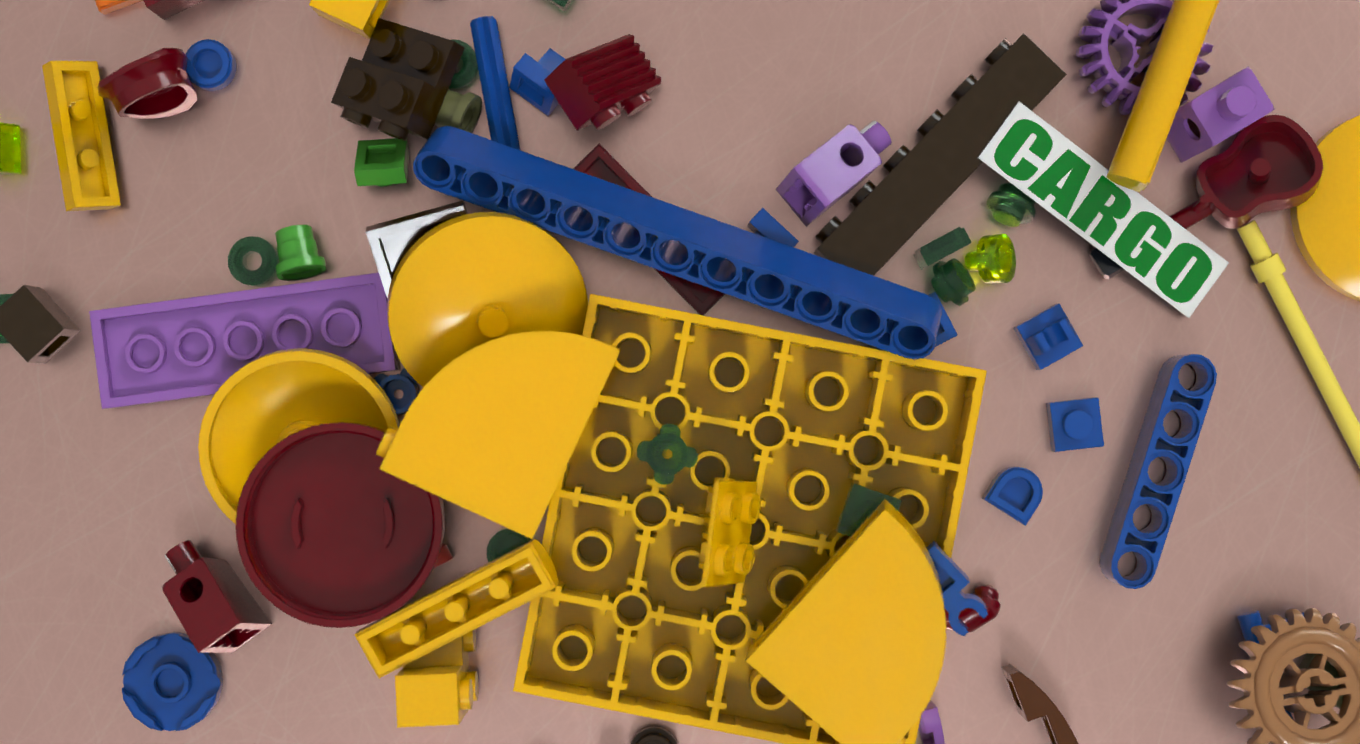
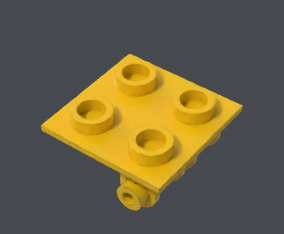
(728, 551)

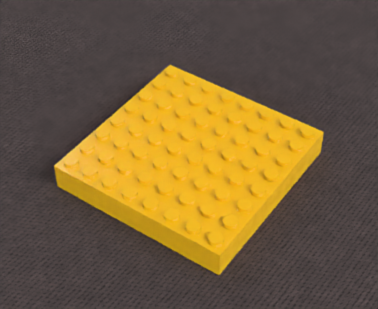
(757, 406)

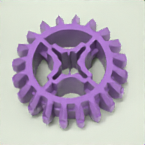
(1125, 41)

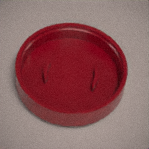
(333, 531)

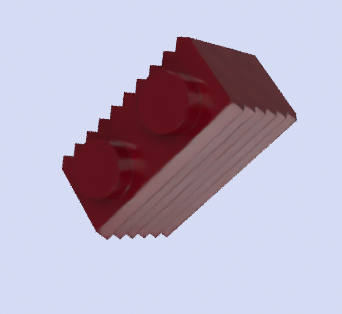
(604, 83)

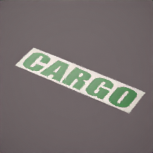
(1102, 212)

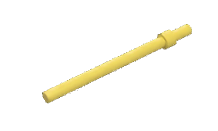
(1270, 270)

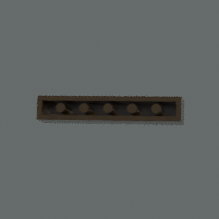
(941, 161)

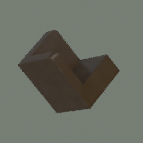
(35, 324)

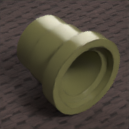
(460, 111)

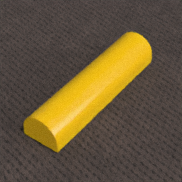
(1161, 93)
(458, 608)

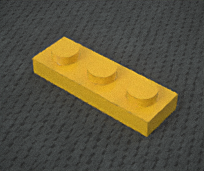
(81, 135)

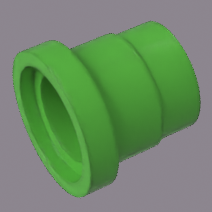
(298, 254)

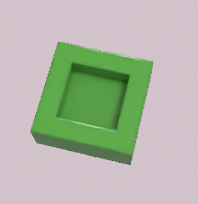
(381, 162)

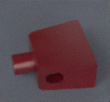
(211, 601)

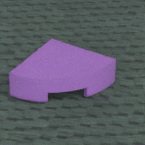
(930, 725)

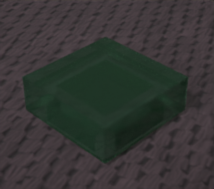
(941, 247)

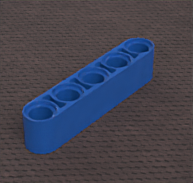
(1177, 455)

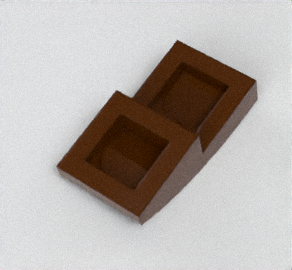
(1034, 703)

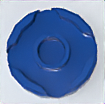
(171, 682)

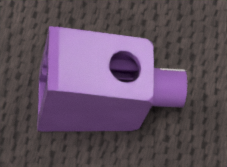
(1218, 114)
(833, 170)

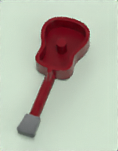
(1263, 170)

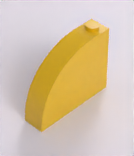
(501, 424)
(862, 636)

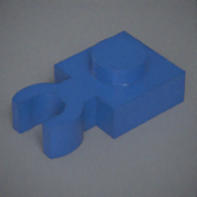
(952, 582)

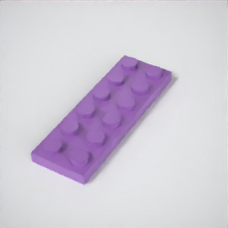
(201, 341)

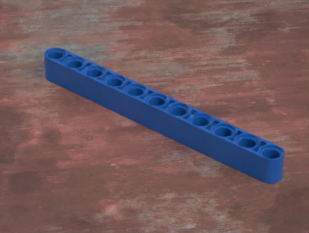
(680, 242)

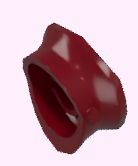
(151, 86)

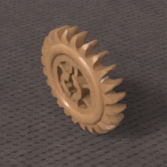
(1266, 683)

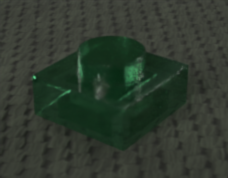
(859, 506)

